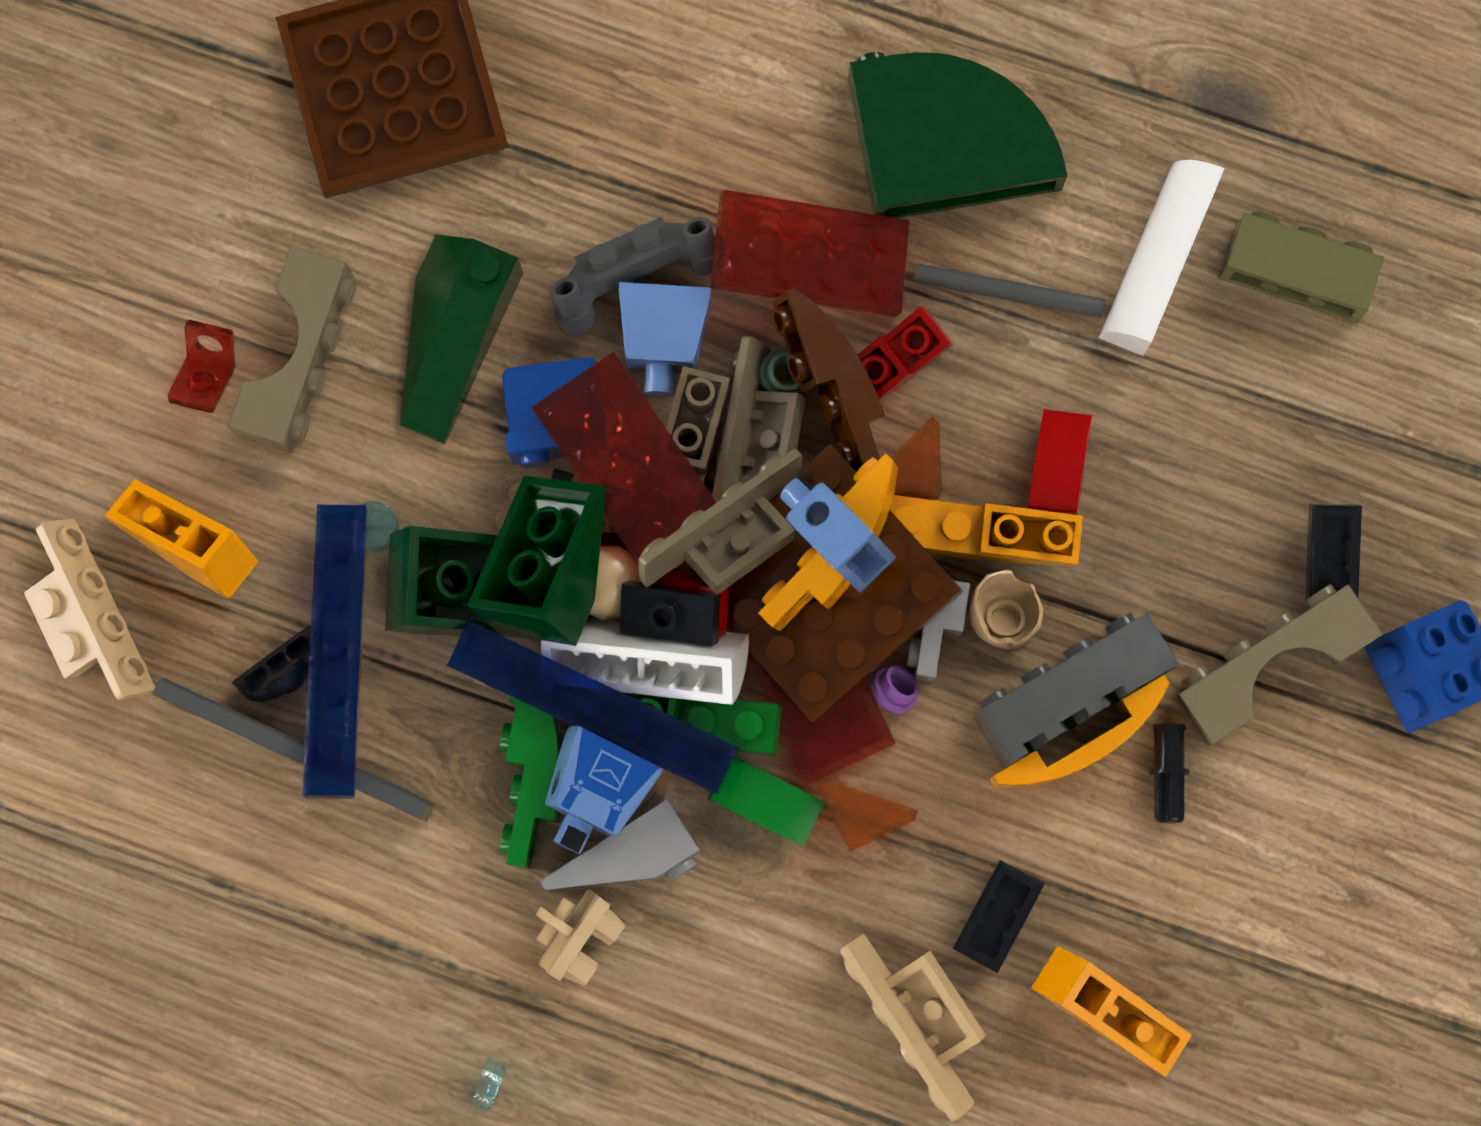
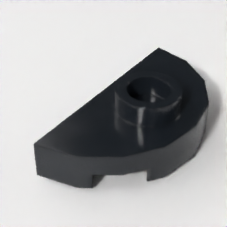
(279, 671)

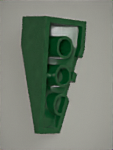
(453, 321)

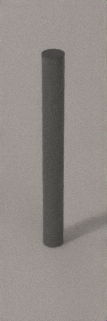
(1009, 290)

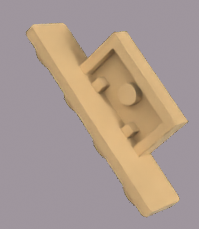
(82, 615)
(923, 1016)

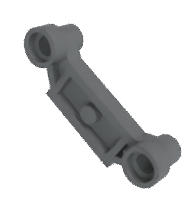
(626, 260)

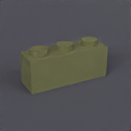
(1302, 266)

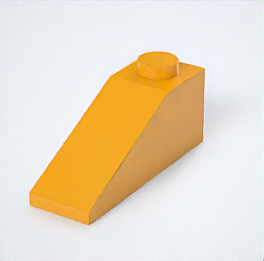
(183, 538)
(1111, 1010)

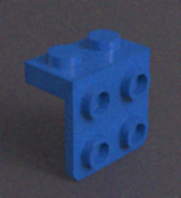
(524, 387)
(1431, 665)

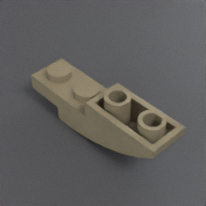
(697, 417)

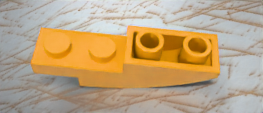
(870, 502)
(991, 531)

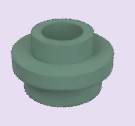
(766, 373)

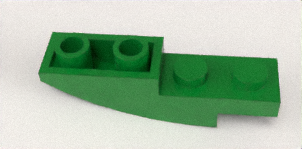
(744, 724)
(534, 744)

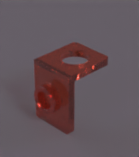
(203, 371)

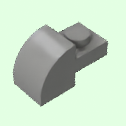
(925, 651)

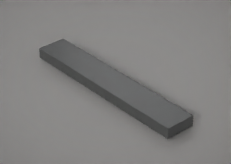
(285, 745)

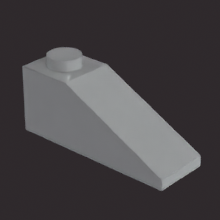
(640, 852)

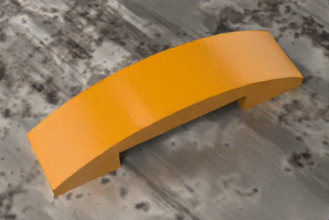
(1135, 711)

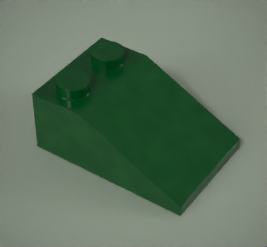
(544, 562)
(434, 579)

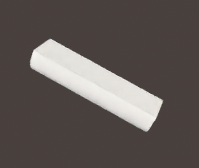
(1161, 255)
(655, 664)

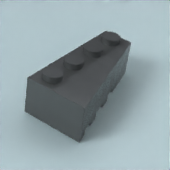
(1074, 690)

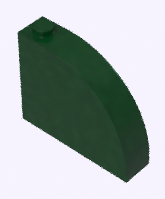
(948, 135)

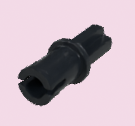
(1169, 772)

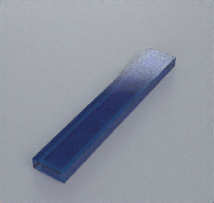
(335, 652)
(593, 706)

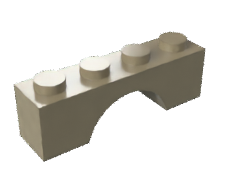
(276, 406)
(1331, 628)

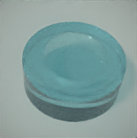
(380, 525)
(488, 1085)

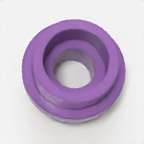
(895, 689)

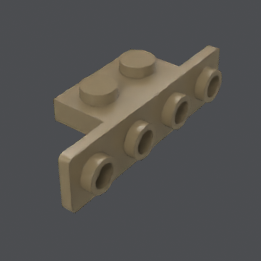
(757, 421)
(732, 533)

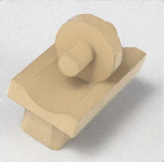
(565, 954)

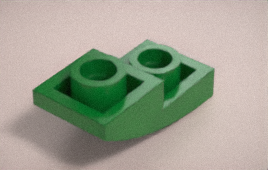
(768, 801)

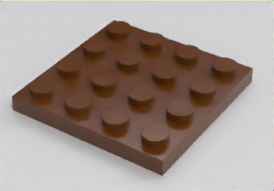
(389, 88)
(834, 650)

